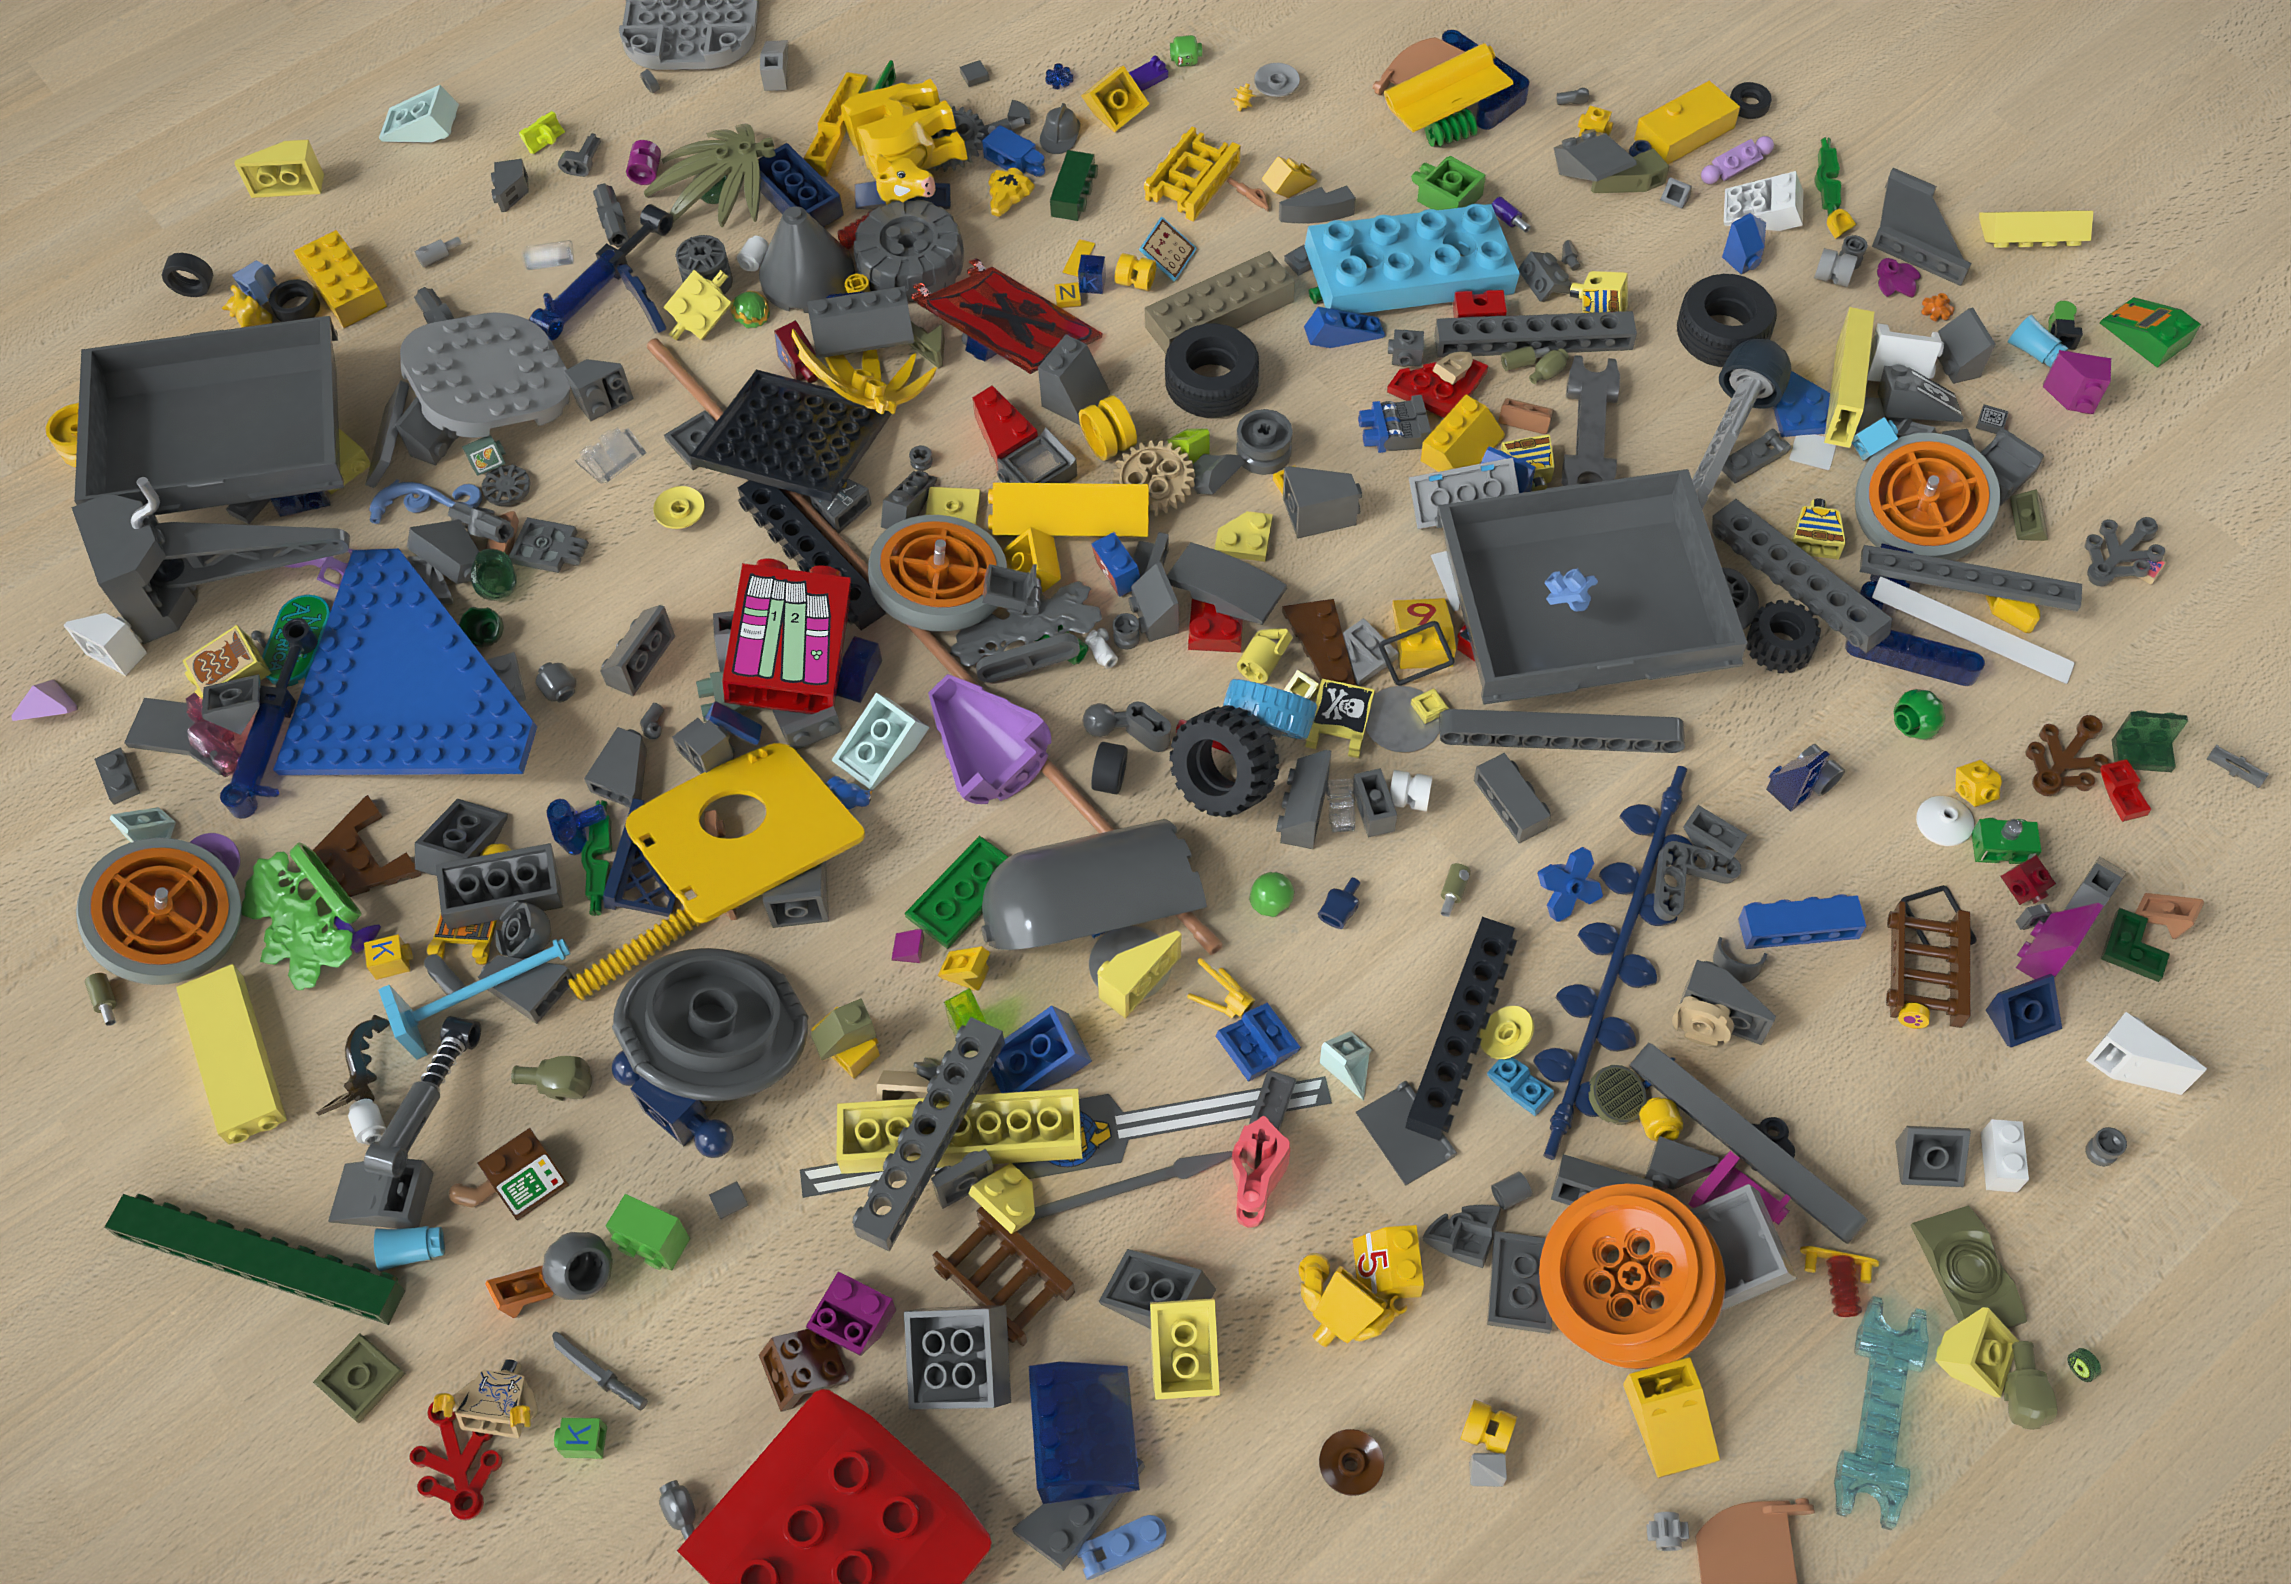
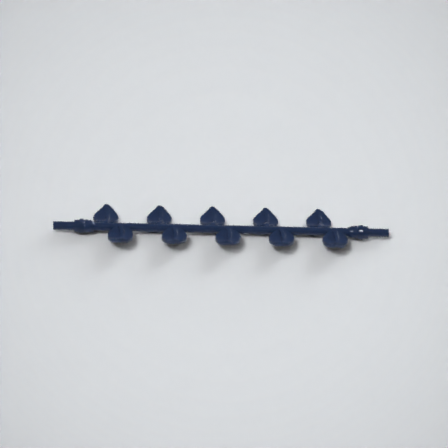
(1632, 969)

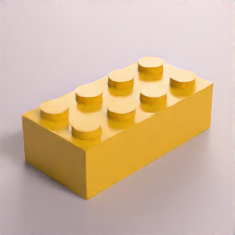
(340, 278)

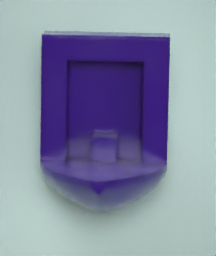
(358, 937)

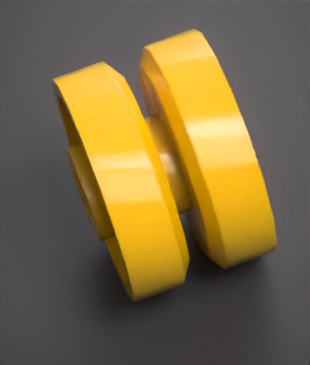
(1108, 427)
(62, 432)

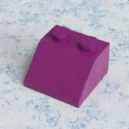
(2078, 380)

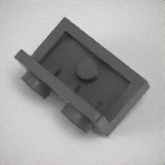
(1544, 275)

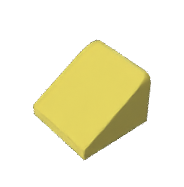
(1303, 685)

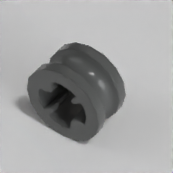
(923, 452)

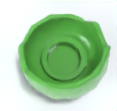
(1271, 894)

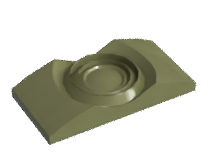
(1968, 1266)

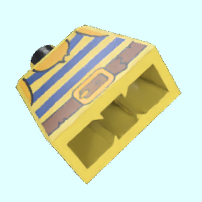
(1602, 292)
(1536, 452)
(1819, 530)

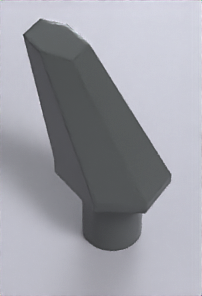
(1569, 255)

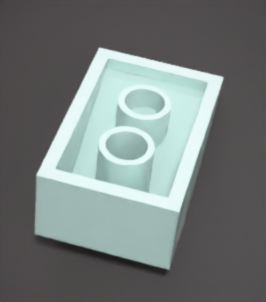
(421, 118)
(879, 741)

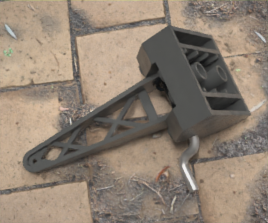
(155, 566)

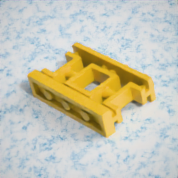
(1204, 185)

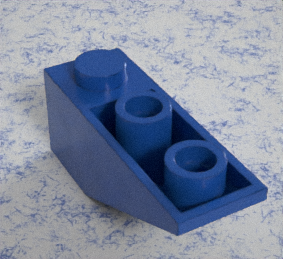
(1339, 328)

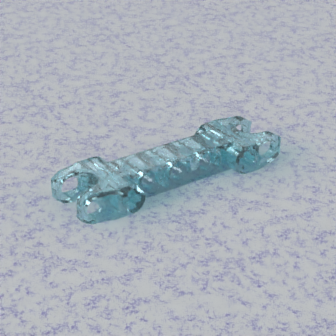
(1873, 1464)

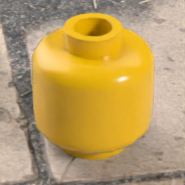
(1661, 1119)

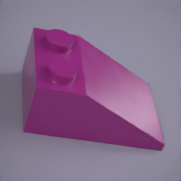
(2056, 940)

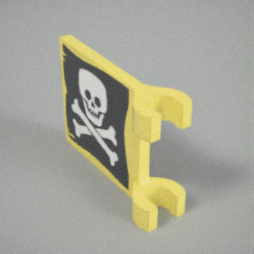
(1341, 713)

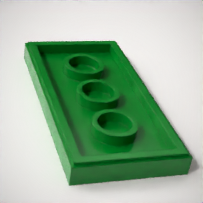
(957, 894)

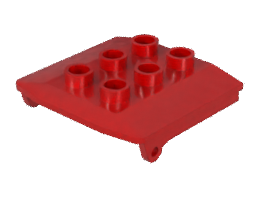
(837, 1507)

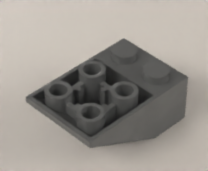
(381, 1199)

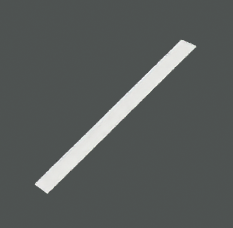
(1973, 630)

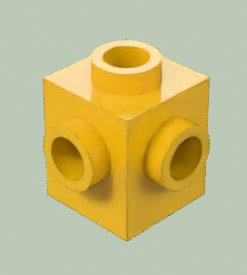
(1596, 119)
(1978, 783)

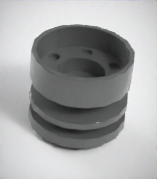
(706, 256)

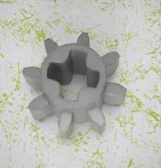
(1667, 1531)

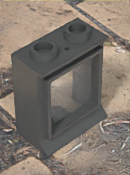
(1038, 462)

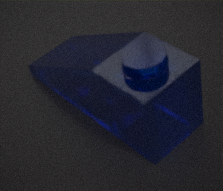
(1797, 779)

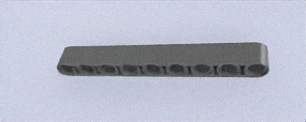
(1562, 731)
(1749, 1143)

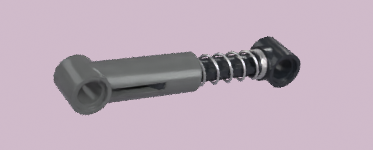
(391, 1152)

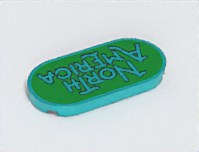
(306, 607)

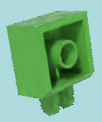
(1448, 185)

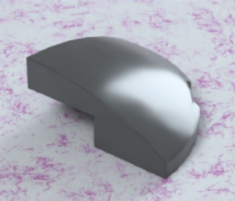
(1466, 1234)

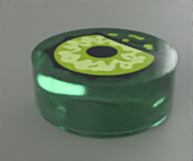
(2084, 1364)

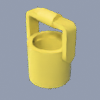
(1263, 654)

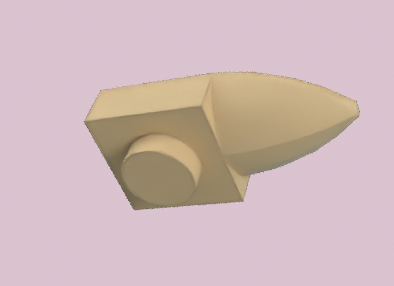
(1453, 366)

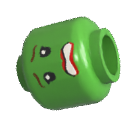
(1185, 50)

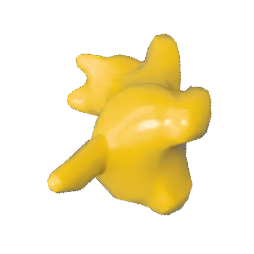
(246, 309)

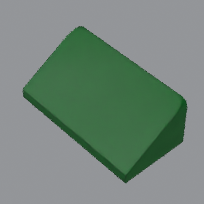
(887, 77)

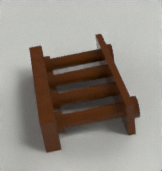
(1956, 954)
(1011, 1244)

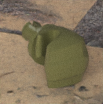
(556, 1077)
(2029, 1391)

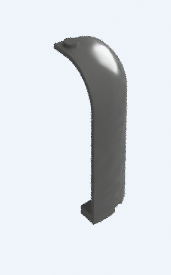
(1090, 886)

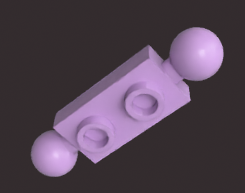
(1737, 160)

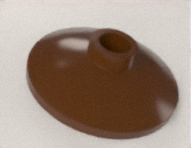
(1354, 1446)

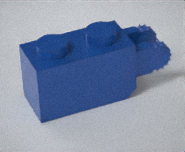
(1013, 151)

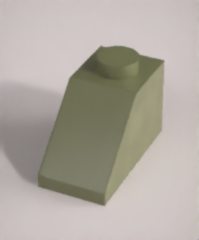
(843, 1029)

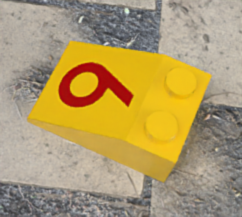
(1423, 647)

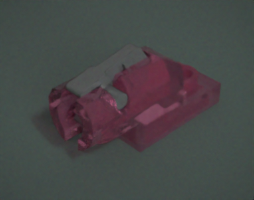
(210, 742)

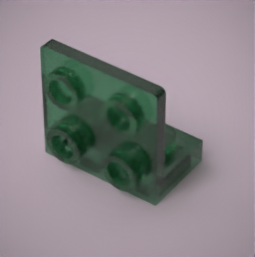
(2148, 739)

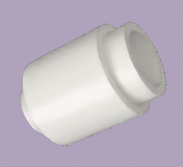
(752, 253)
(366, 1121)

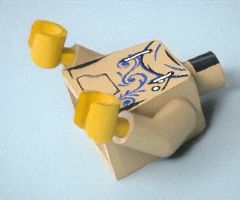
(492, 1402)

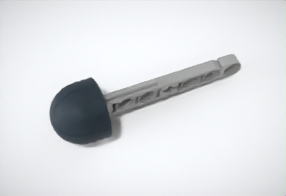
(1753, 378)

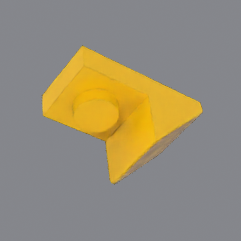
(966, 967)

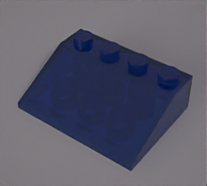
(1082, 1431)

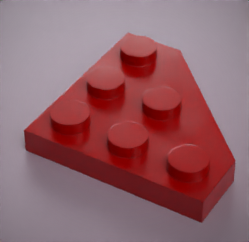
(1437, 394)

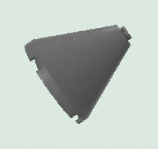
(803, 262)

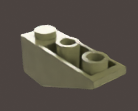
(1646, 175)

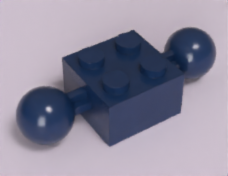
(676, 1114)

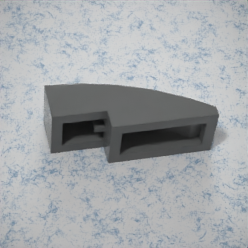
(1318, 206)

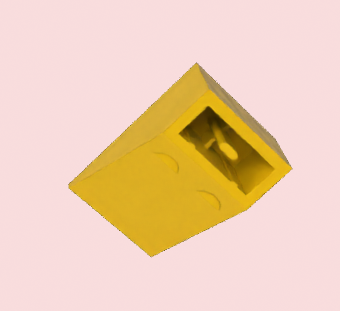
(1672, 1417)

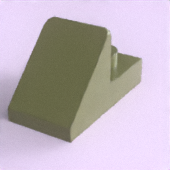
(929, 344)

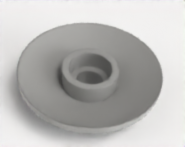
(1276, 79)

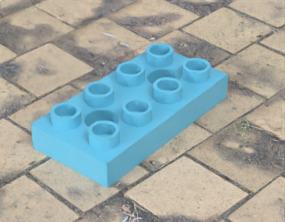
(1411, 259)

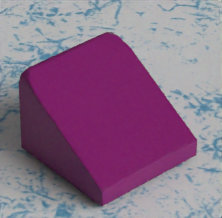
(908, 946)

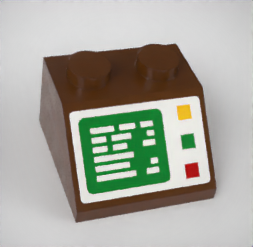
(523, 1174)

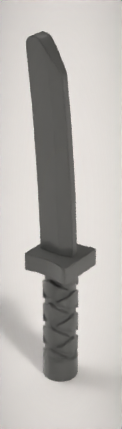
(606, 1379)

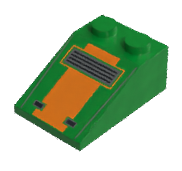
(2152, 329)

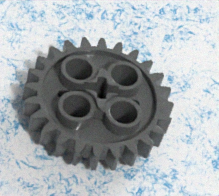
(971, 131)

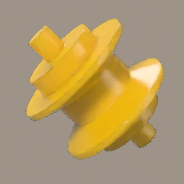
(1243, 97)

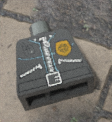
(846, 506)

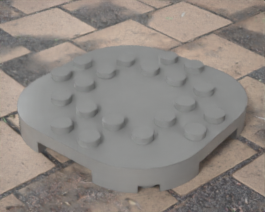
(688, 32)
(484, 373)

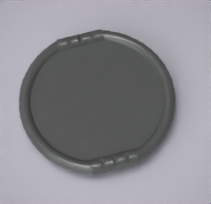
(710, 1024)

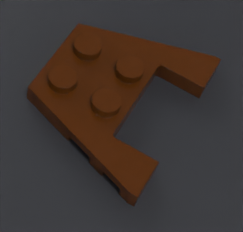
(351, 860)

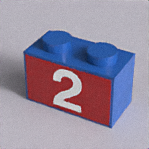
(1116, 563)

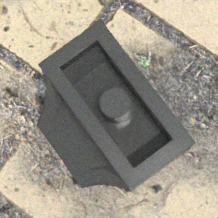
(1214, 471)

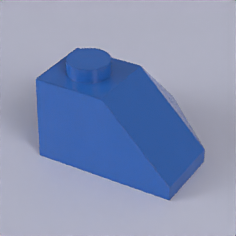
(1745, 243)

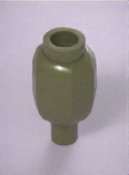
(1550, 365)

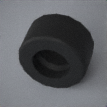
(1109, 768)

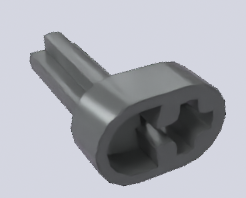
(580, 162)

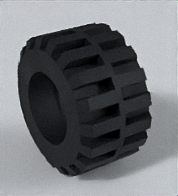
(1784, 619)

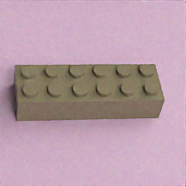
(1225, 299)

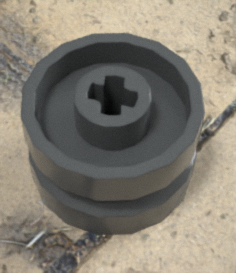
(1264, 441)

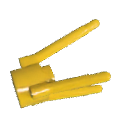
(1238, 999)

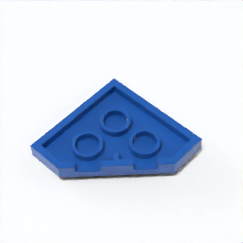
(1802, 408)

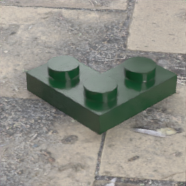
(2128, 952)

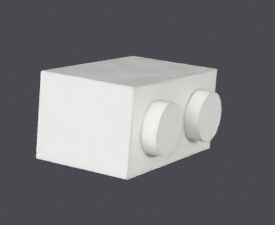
(2004, 1155)

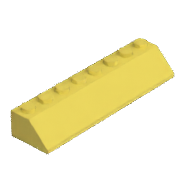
(1007, 1125)

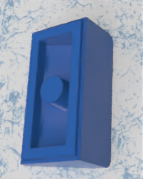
(734, 723)

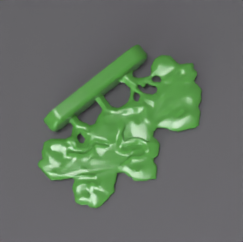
(295, 922)

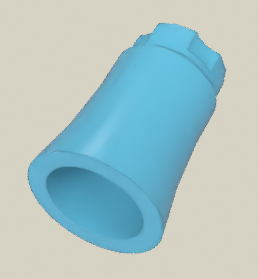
(2036, 341)
(407, 1246)

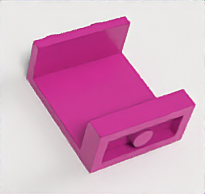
(1728, 1178)

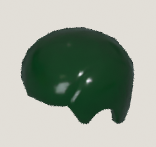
(482, 626)

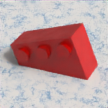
(1001, 423)

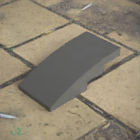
(1227, 583)

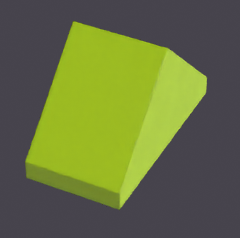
(1193, 442)

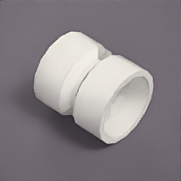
(1410, 790)

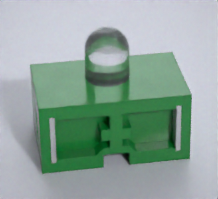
(2005, 840)

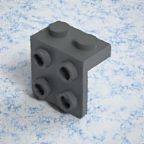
(804, 728)

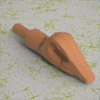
(1252, 194)

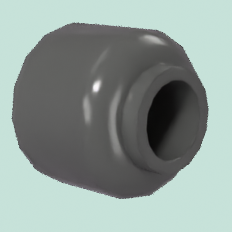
(556, 682)

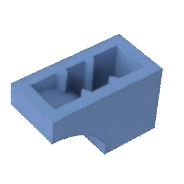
(256, 281)

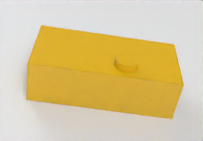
(1688, 122)

